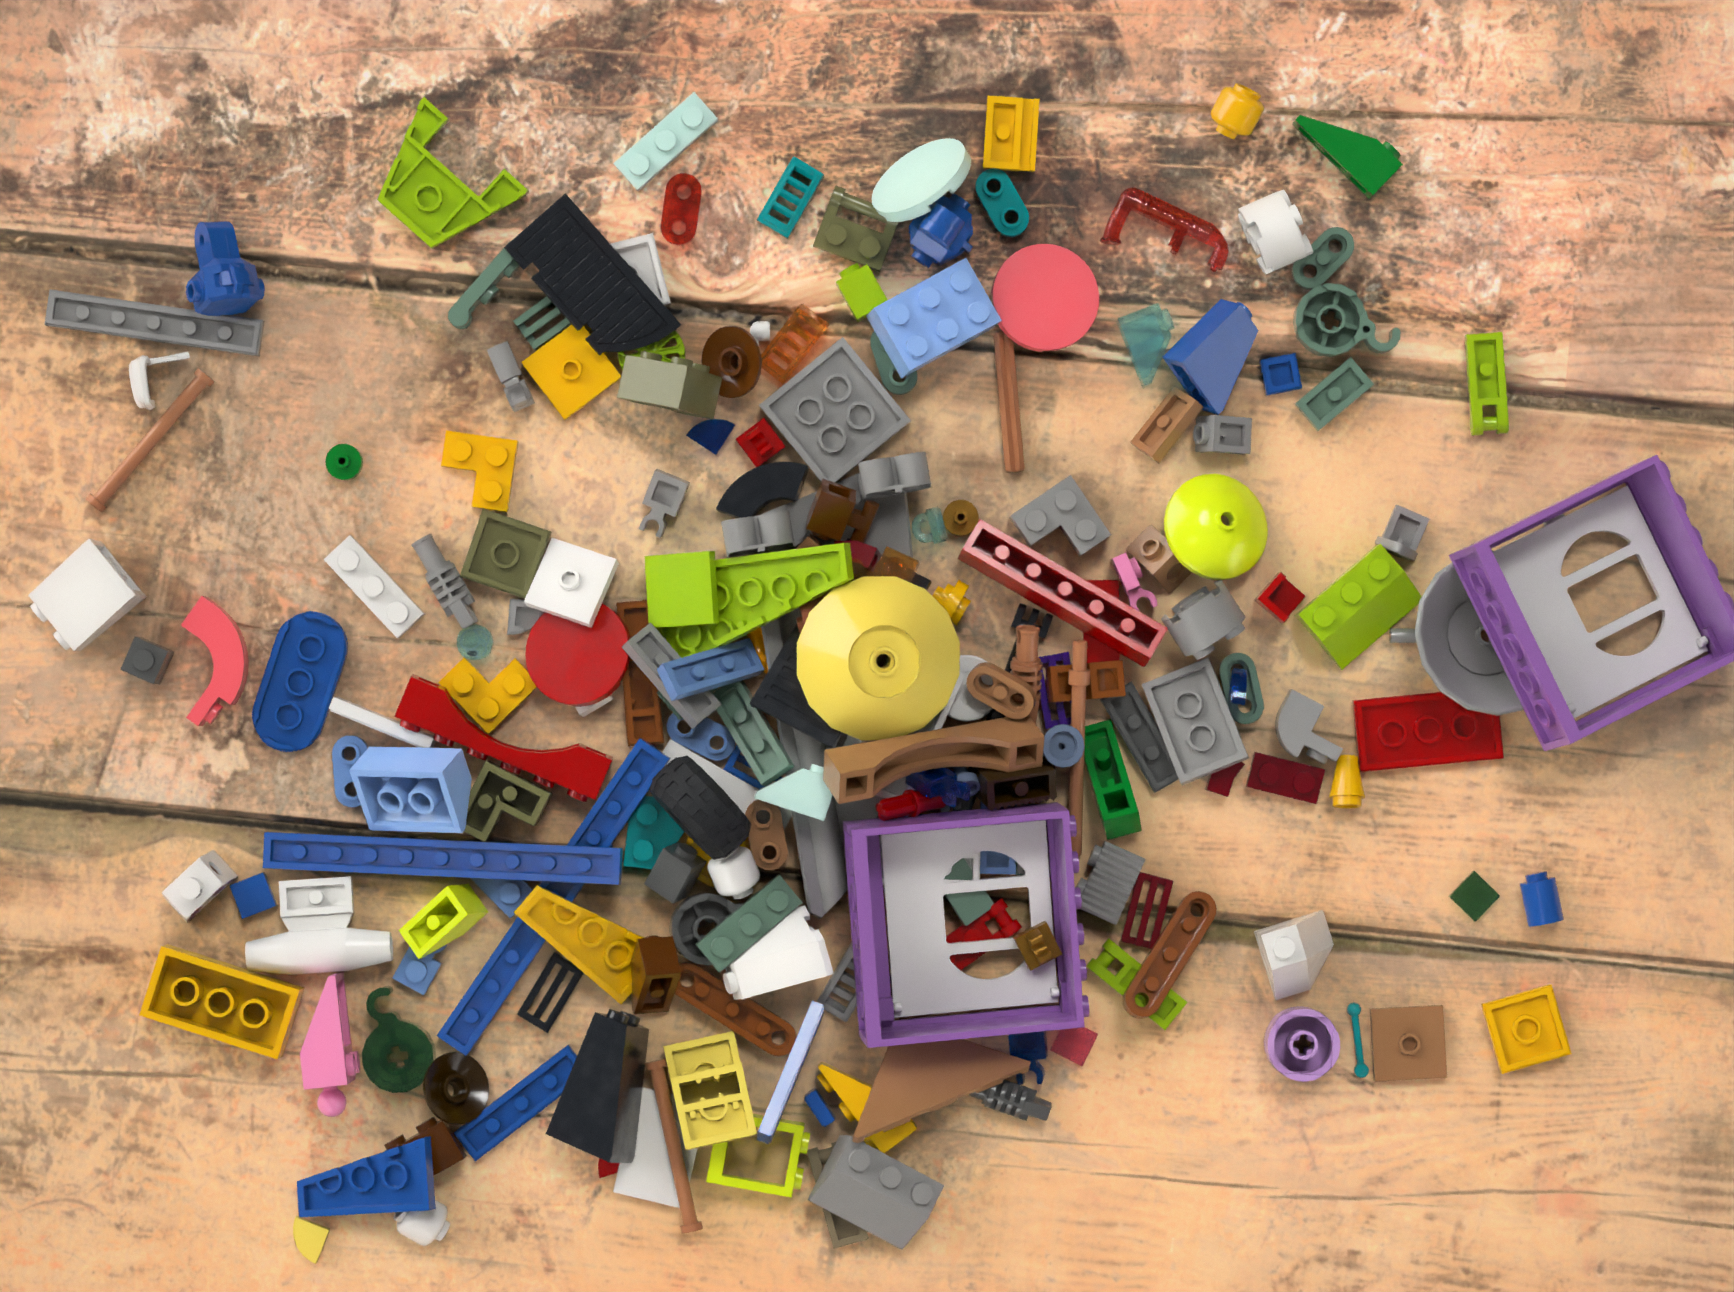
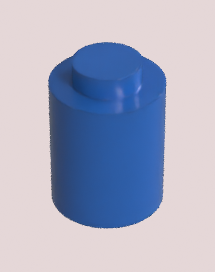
(1541, 899)

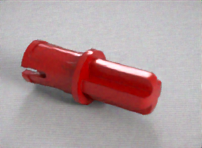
(908, 804)

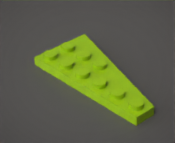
(762, 589)

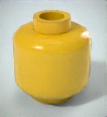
(1237, 111)

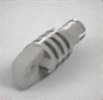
(446, 582)

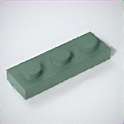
(752, 733)
(748, 923)

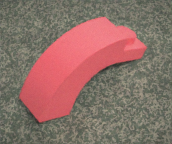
(229, 657)

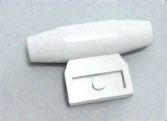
(318, 933)

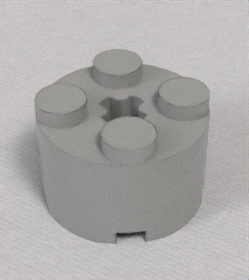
(1204, 620)

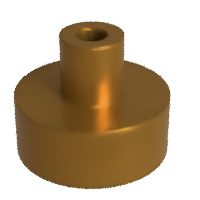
(958, 527)

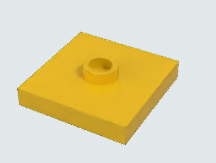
(570, 371)
(1526, 1028)

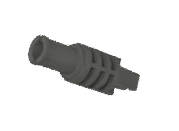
(1014, 1101)

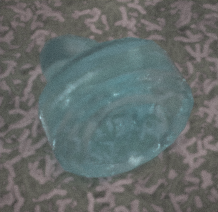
(936, 524)

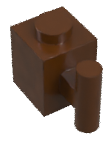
(835, 510)

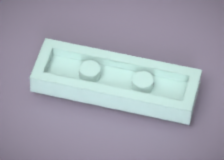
(666, 141)

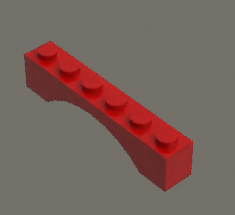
(433, 709)

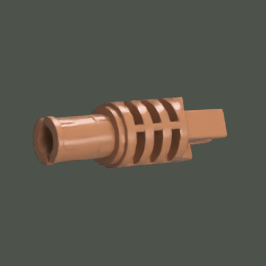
(1027, 664)

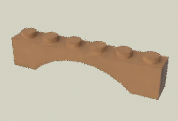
(868, 767)

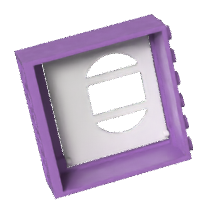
(1540, 633)
(923, 978)

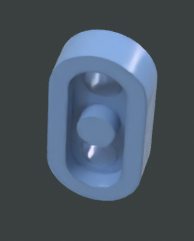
(699, 738)
(342, 766)

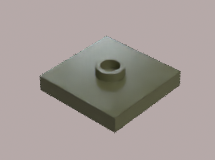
(505, 553)

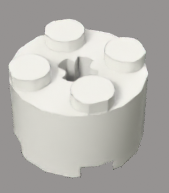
(1274, 231)

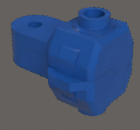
(942, 231)
(224, 280)

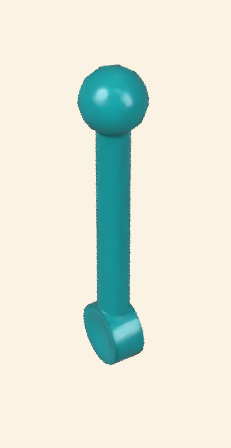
(1360, 1068)

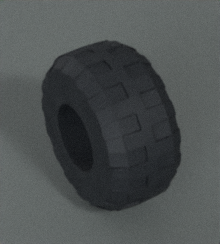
(700, 807)

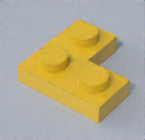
(491, 460)
(485, 700)

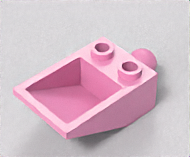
(327, 1049)

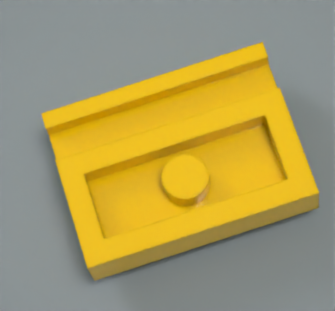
(1011, 133)

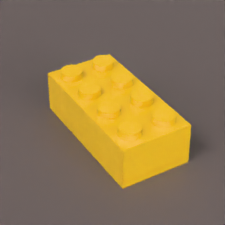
(221, 1001)

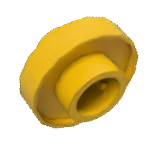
(953, 599)

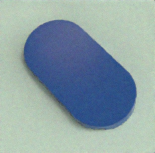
(300, 681)

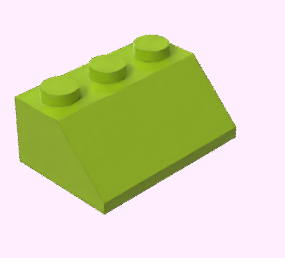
(1359, 606)

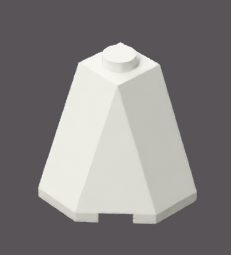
(1294, 952)
(780, 959)

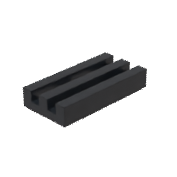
(566, 966)

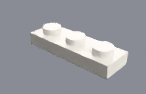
(374, 586)

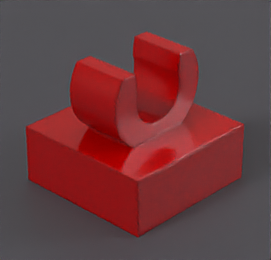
(760, 442)

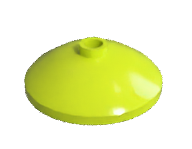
(1200, 537)

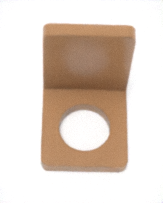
(1156, 556)

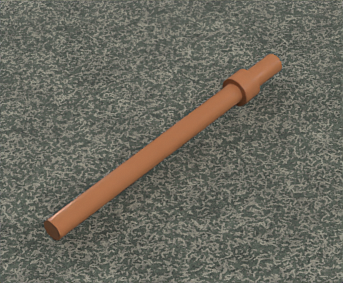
(1079, 678)

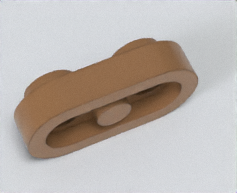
(1000, 693)
(767, 834)

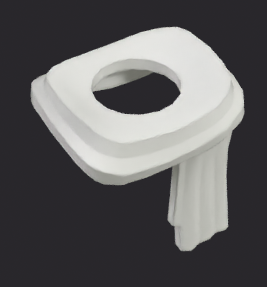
(139, 380)

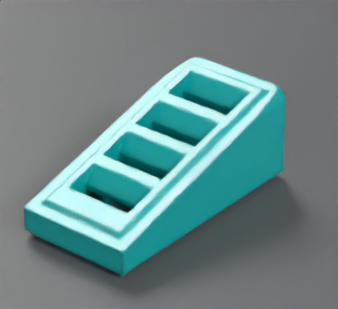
(804, 169)

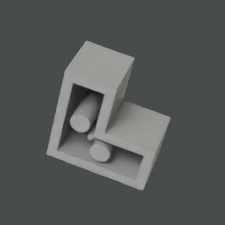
(1063, 508)

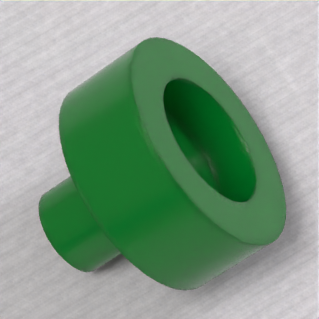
(352, 465)

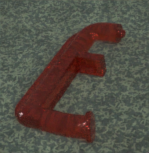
(1170, 217)

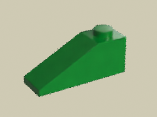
(1356, 156)
(1110, 781)

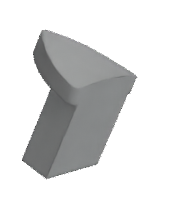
(1403, 533)

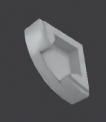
(521, 617)

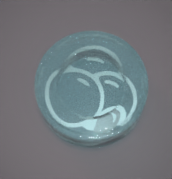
(475, 642)

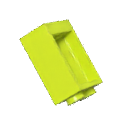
(794, 1173)

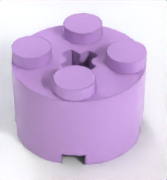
(1316, 1058)

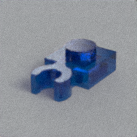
(939, 783)
(1031, 1048)

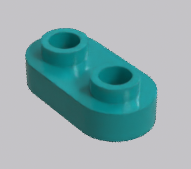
(1001, 202)

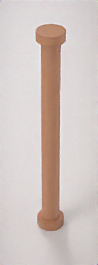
(149, 441)
(673, 1146)

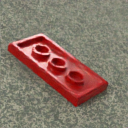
(1422, 732)

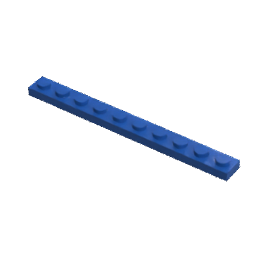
(443, 858)
(521, 941)

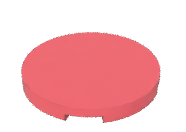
(1045, 297)

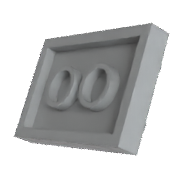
(1195, 721)

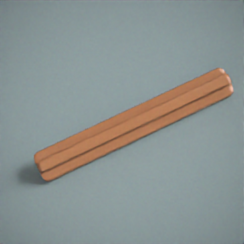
(1008, 403)

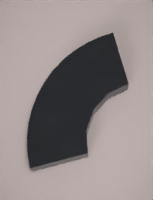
(763, 486)

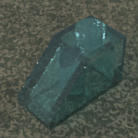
(1146, 339)

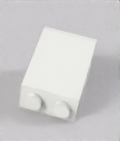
(85, 595)

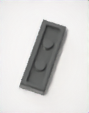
(1141, 737)

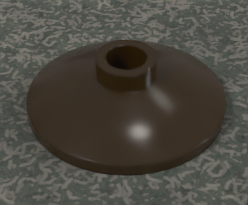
(468, 1084)

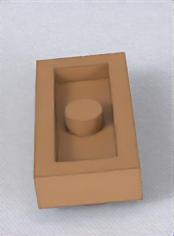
(1166, 424)

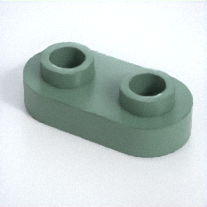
(1323, 259)
(887, 369)
(1253, 690)

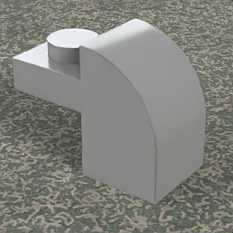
(1294, 727)

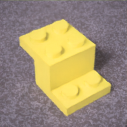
(710, 1090)

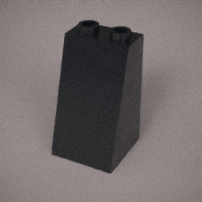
(604, 1089)

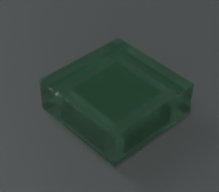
(1474, 896)

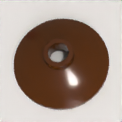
(721, 355)

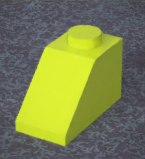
(443, 919)

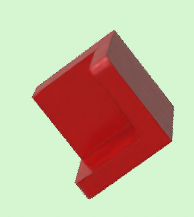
(1280, 597)

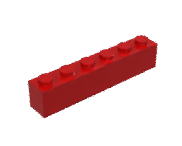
(1062, 593)

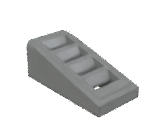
(832, 1005)

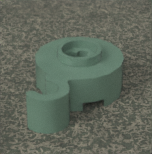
(1352, 318)

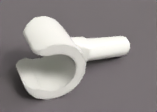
(760, 331)

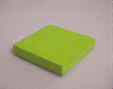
(682, 589)

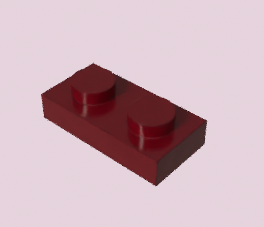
(1285, 777)

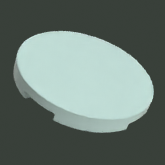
(921, 179)

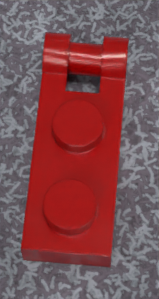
(979, 931)

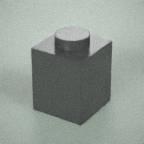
(147, 660)
(675, 872)

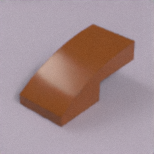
(1105, 681)

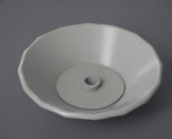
(1454, 651)

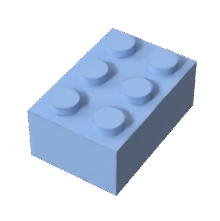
(933, 318)

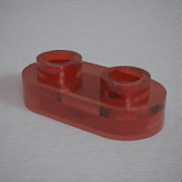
(680, 209)

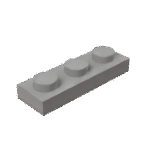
(649, 651)

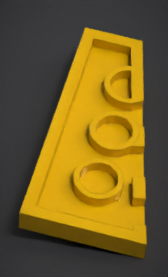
(585, 938)

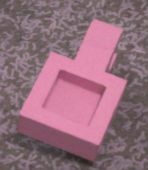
(1128, 574)

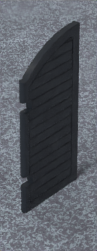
(590, 280)

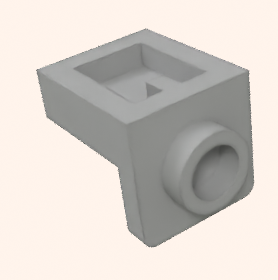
(1223, 434)

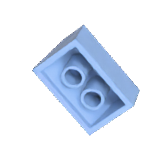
(413, 789)

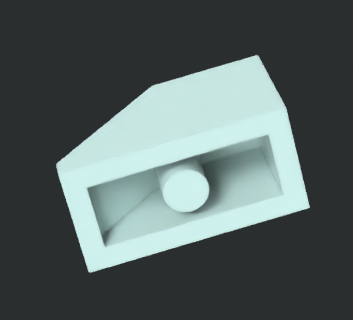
(800, 792)

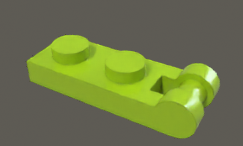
(1486, 382)
(1170, 1006)

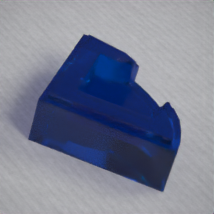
(711, 434)
(1238, 686)

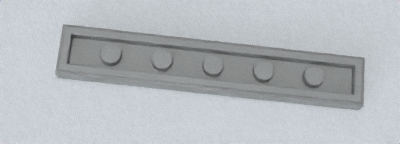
(153, 322)

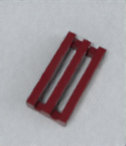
(1139, 939)

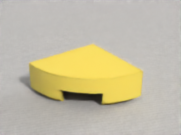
(309, 1238)

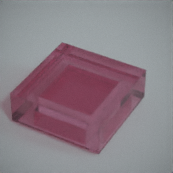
(1074, 1044)

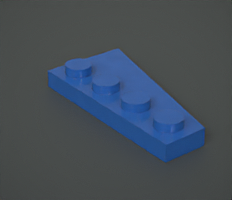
(381, 1183)

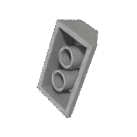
(875, 1191)

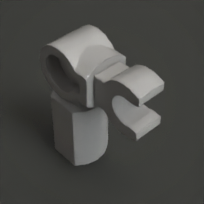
(509, 373)

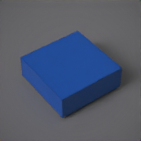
(1280, 374)
(253, 895)
(819, 1107)

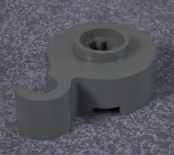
(687, 918)

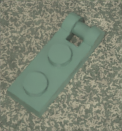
(482, 289)

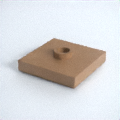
(1408, 1043)

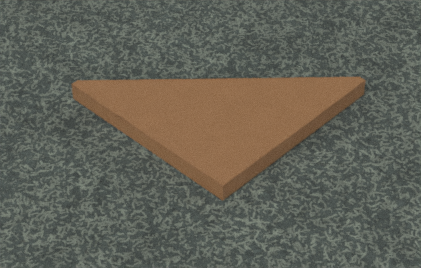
(929, 1078)

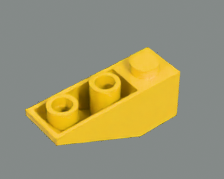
(854, 1097)

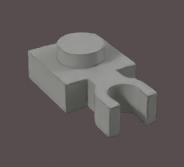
(665, 497)

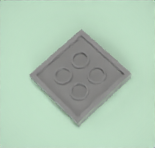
(835, 412)

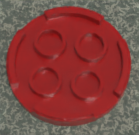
(576, 661)

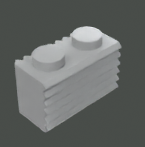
(1109, 881)

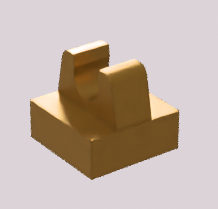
(1037, 945)

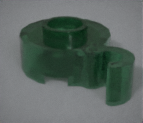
(390, 1033)

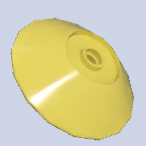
(841, 651)

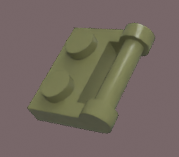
(851, 239)

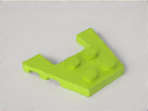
(430, 195)

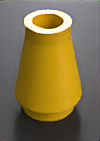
(1347, 783)

